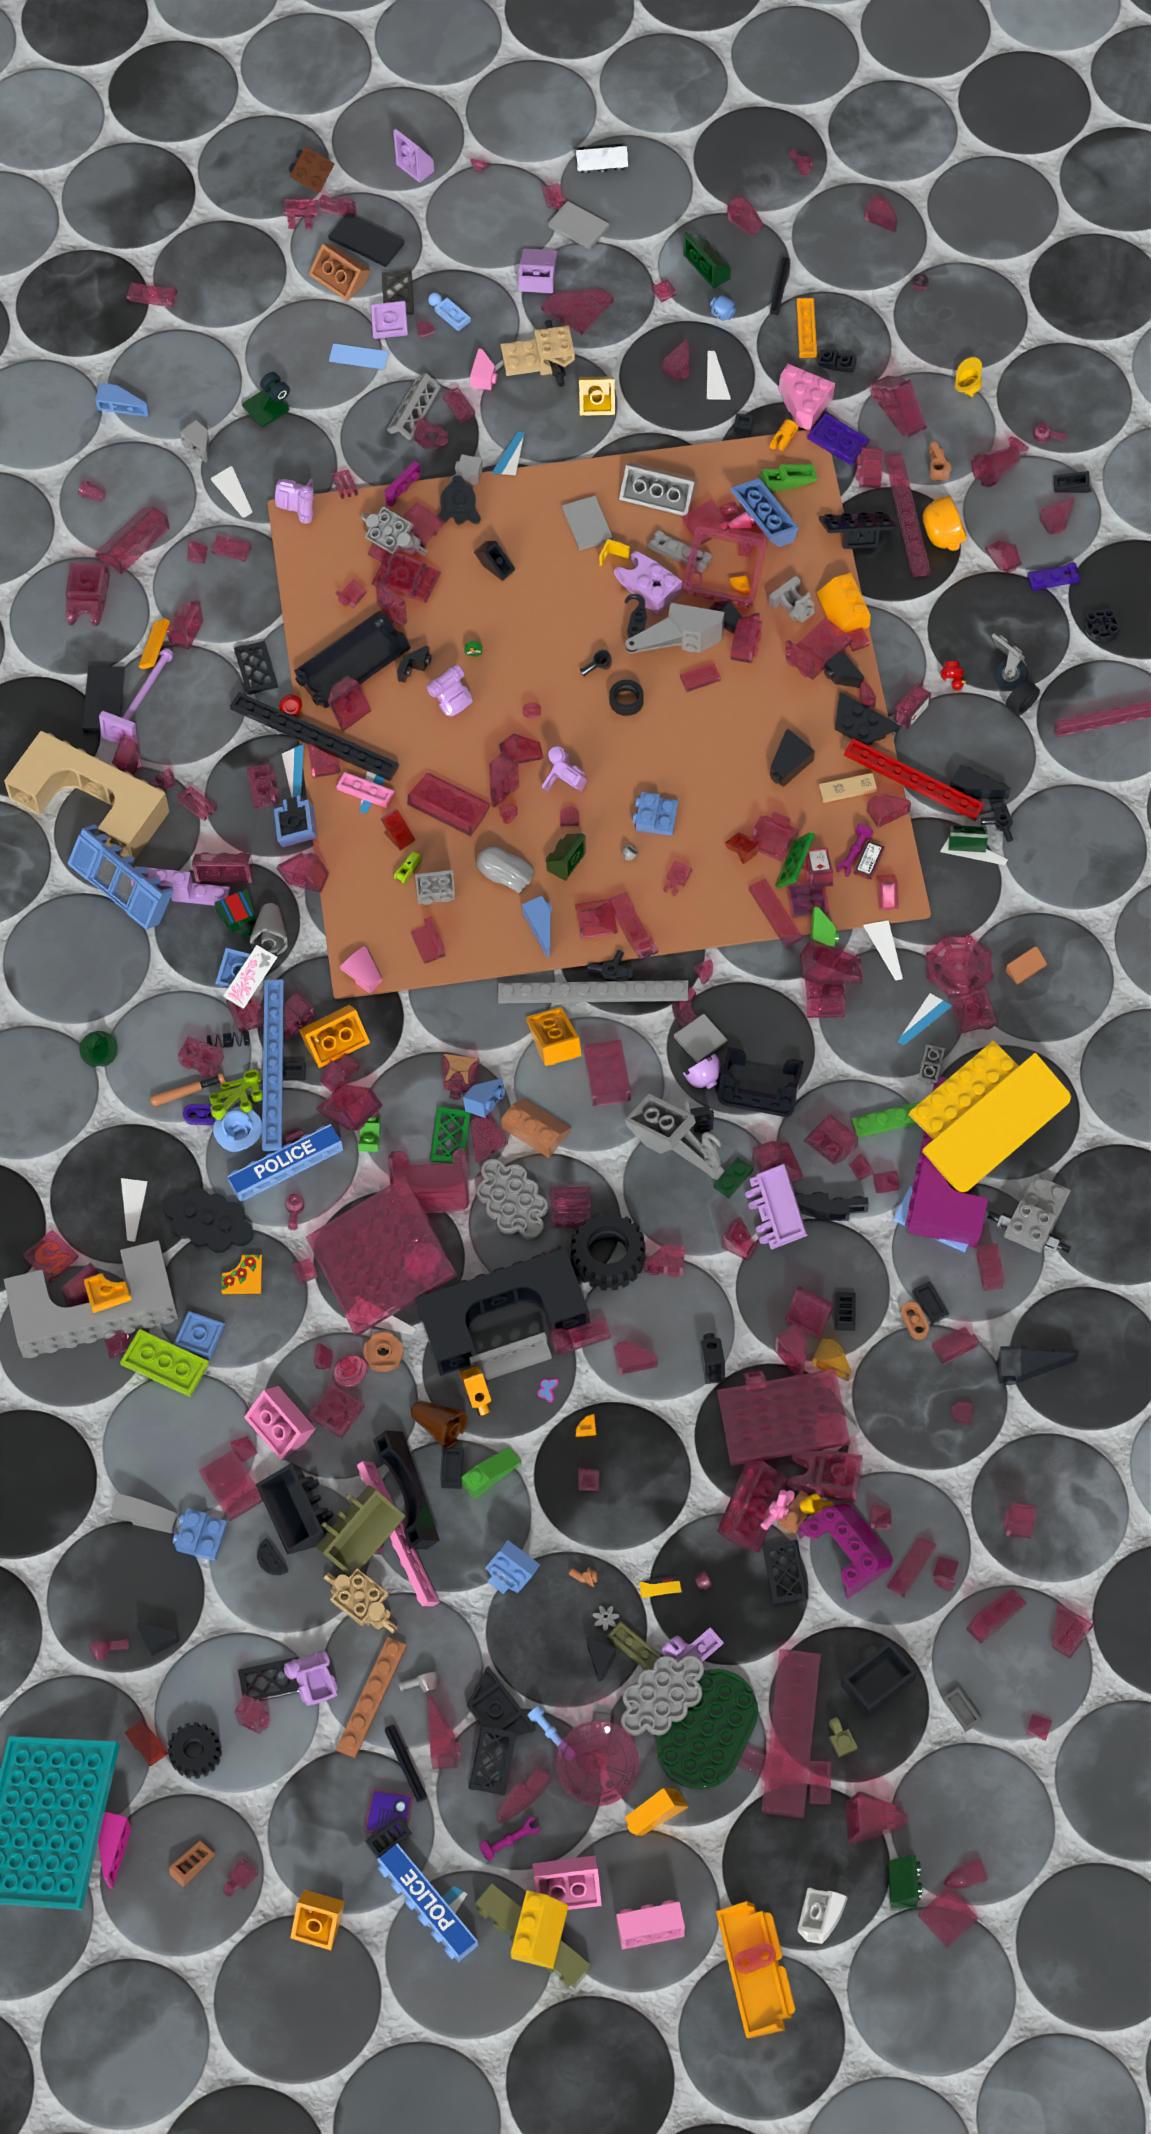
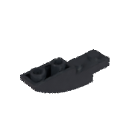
(838, 1209)

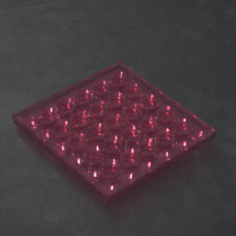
(381, 1256)

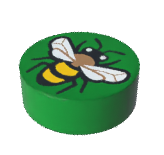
(473, 649)

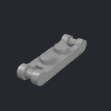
(677, 551)

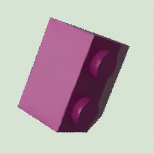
(112, 1845)

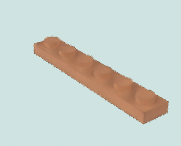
(371, 1697)

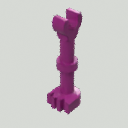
(863, 832)
(489, 1850)

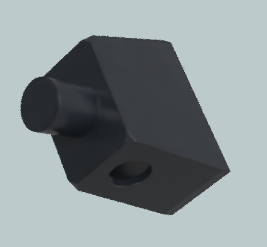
(713, 1355)

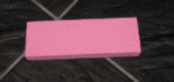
(365, 790)

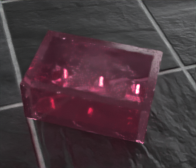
(606, 1073)

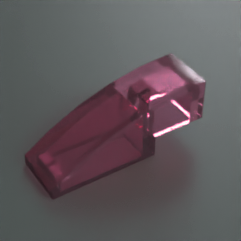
(524, 1795)

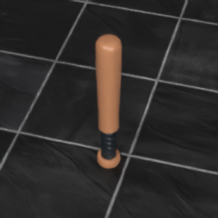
(176, 1093)

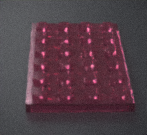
(783, 1417)

